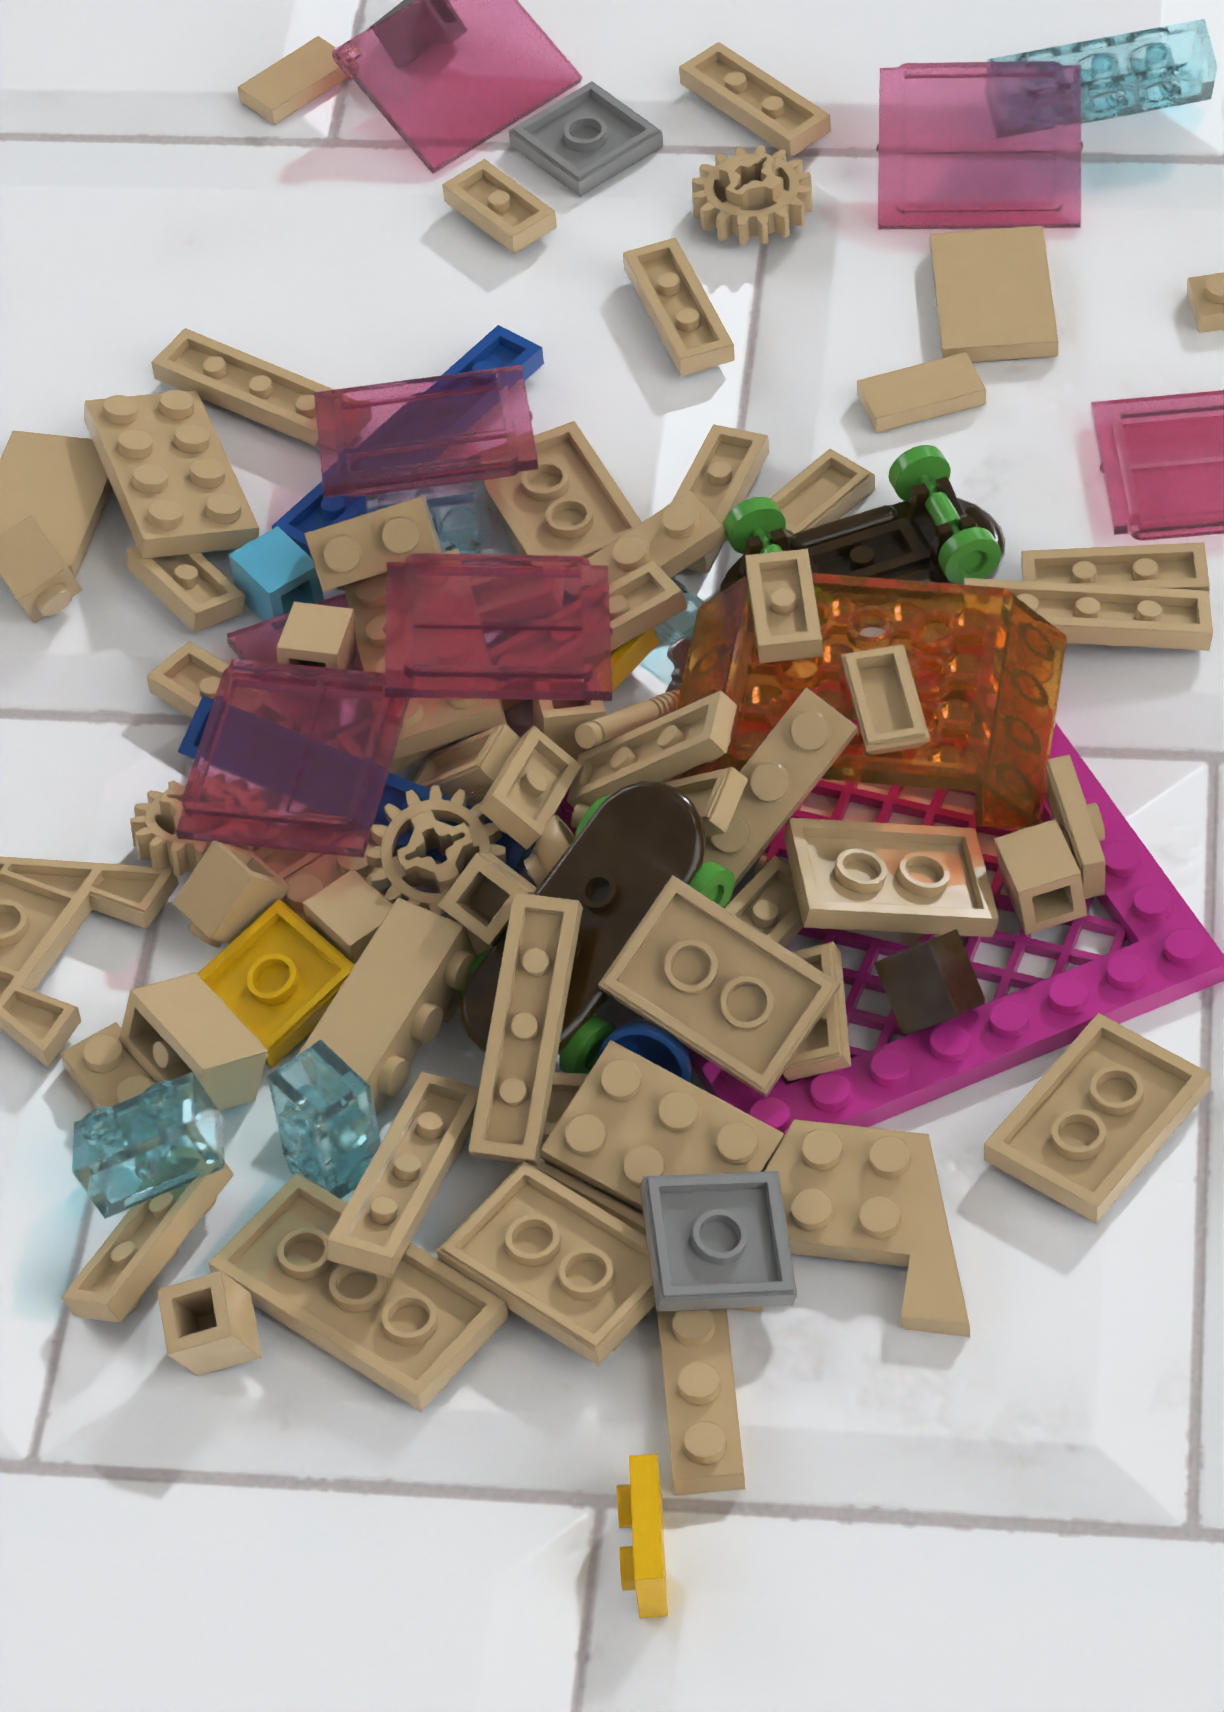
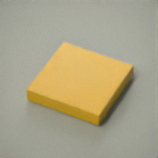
(278, 978)

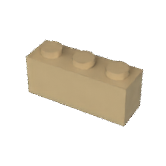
(396, 996)

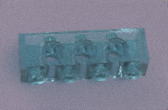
(1137, 69)

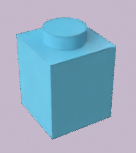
(274, 574)

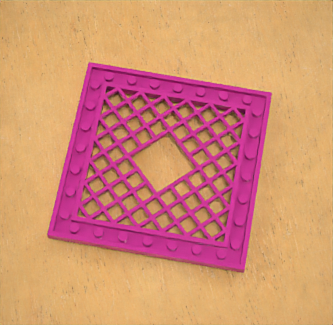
(1165, 962)

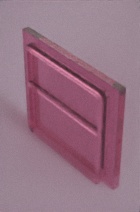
(979, 145)
(424, 432)
(1163, 464)
(498, 627)
(292, 759)

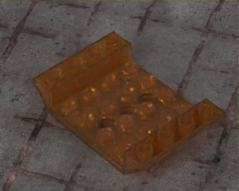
(978, 663)

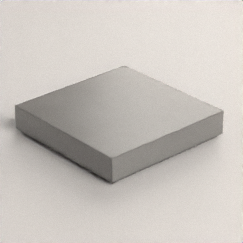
(586, 138)
(717, 1241)

